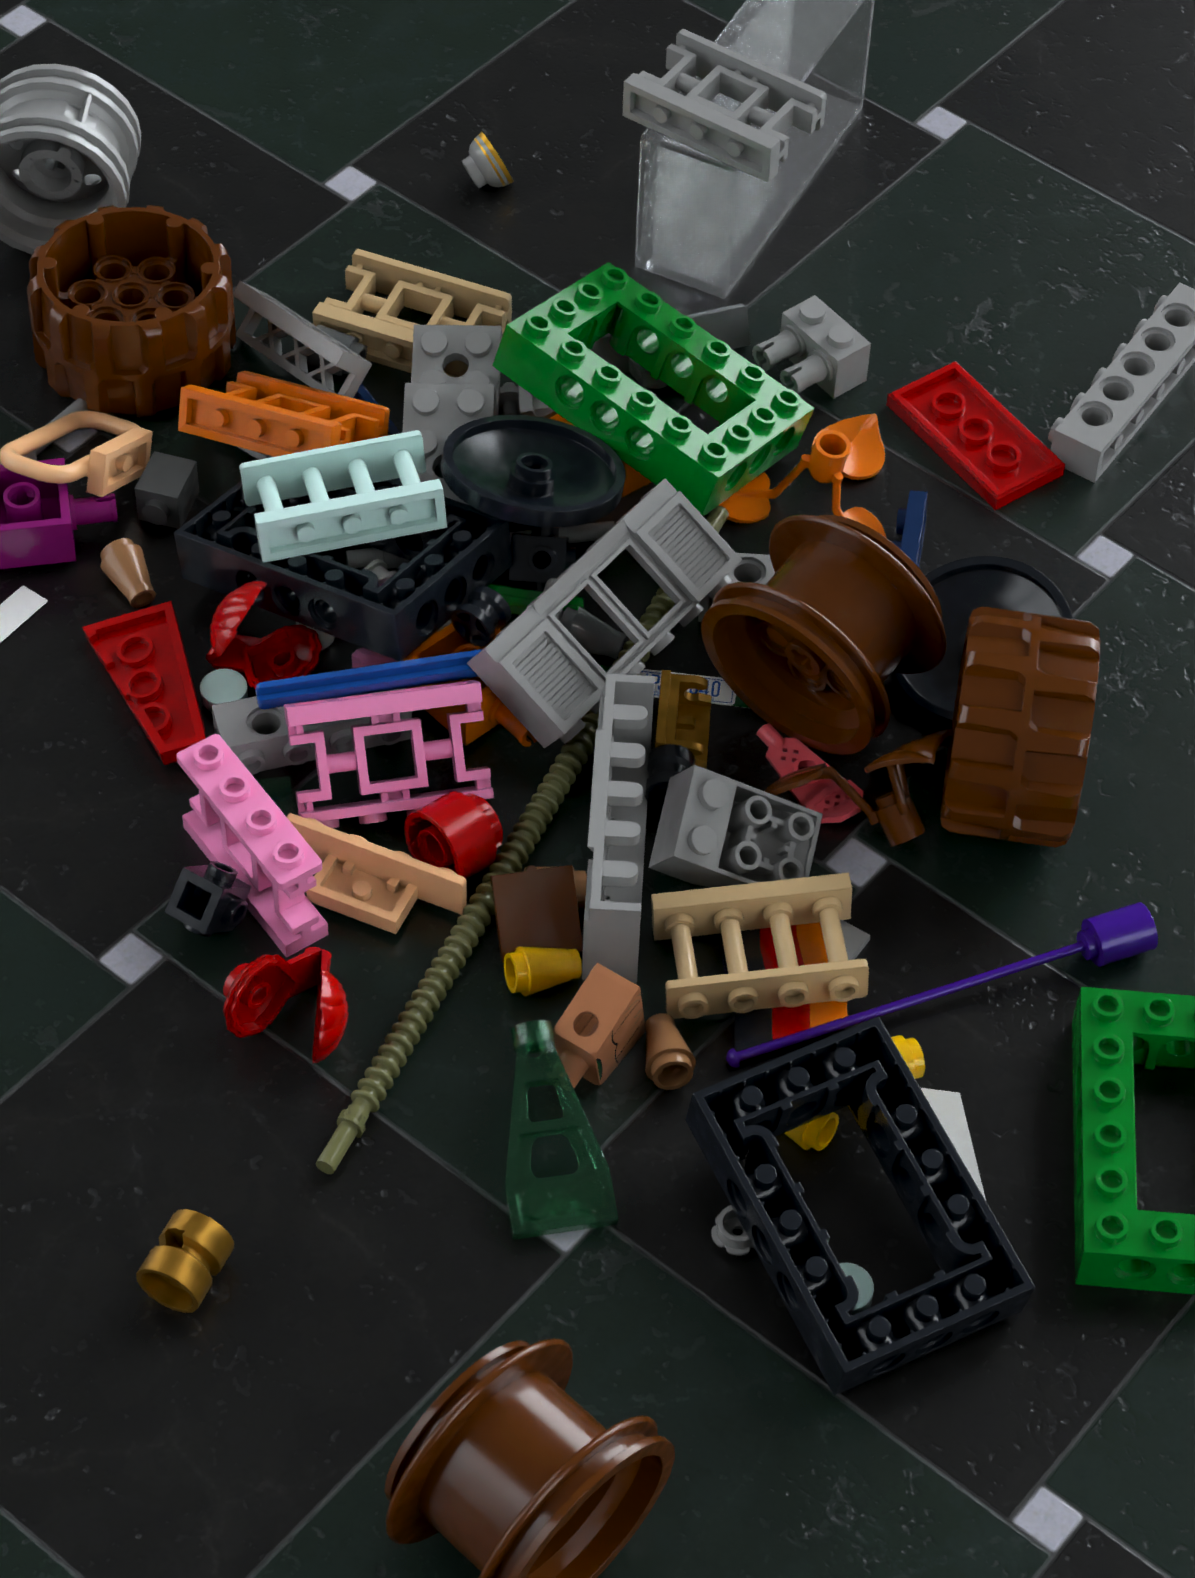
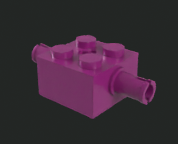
(41, 518)

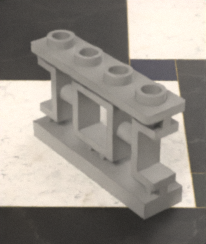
(716, 129)

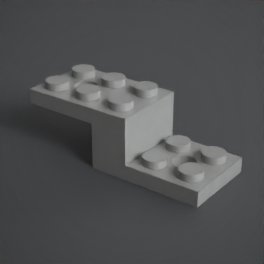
(442, 403)

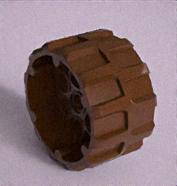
(131, 309)
(1021, 726)

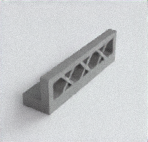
(307, 341)

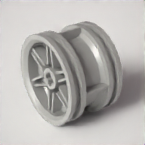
(62, 150)

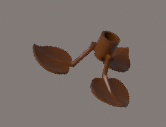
(895, 809)

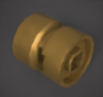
(182, 1266)

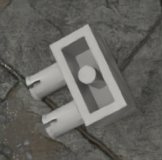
(821, 348)

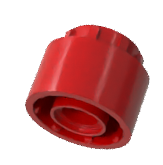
(455, 833)

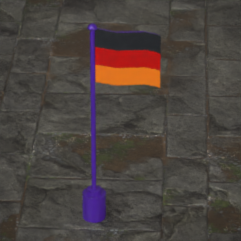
(761, 1031)

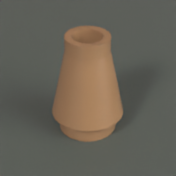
(127, 569)
(667, 1054)

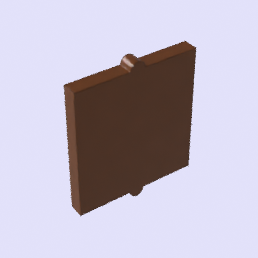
(536, 909)

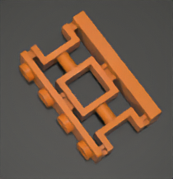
(278, 416)

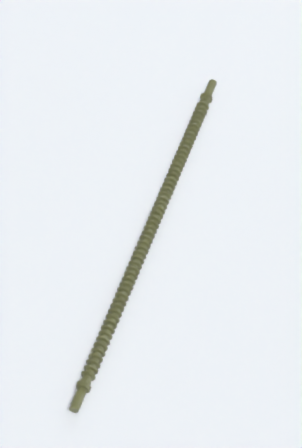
(476, 916)

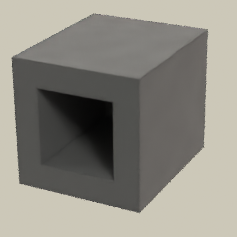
(167, 490)

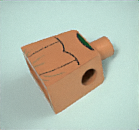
(599, 1026)

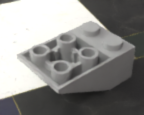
(731, 833)

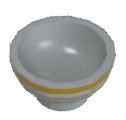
(485, 164)

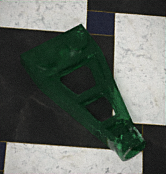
(560, 1201)

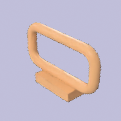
(106, 466)

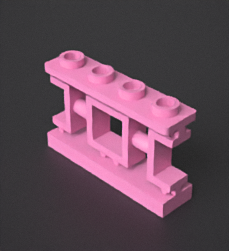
(384, 717)
(246, 830)

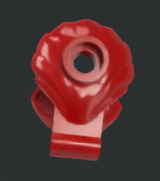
(280, 655)
(262, 988)

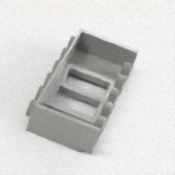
(541, 666)
(618, 825)

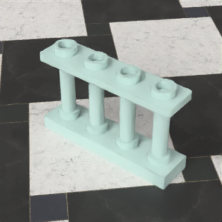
(349, 519)

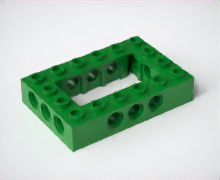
(553, 361)
(1112, 1238)

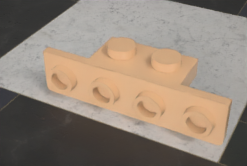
(373, 880)

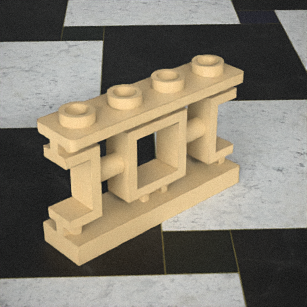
(410, 286)

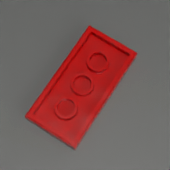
(975, 435)

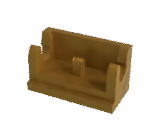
(683, 715)

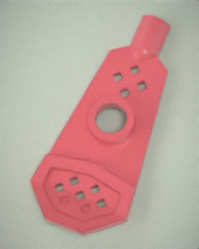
(817, 795)

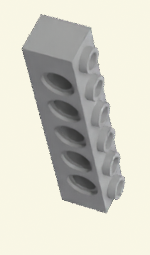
(1128, 388)

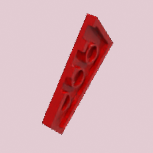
(153, 675)

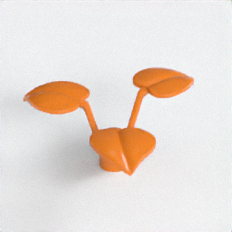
(839, 450)

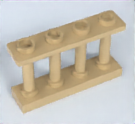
(752, 907)

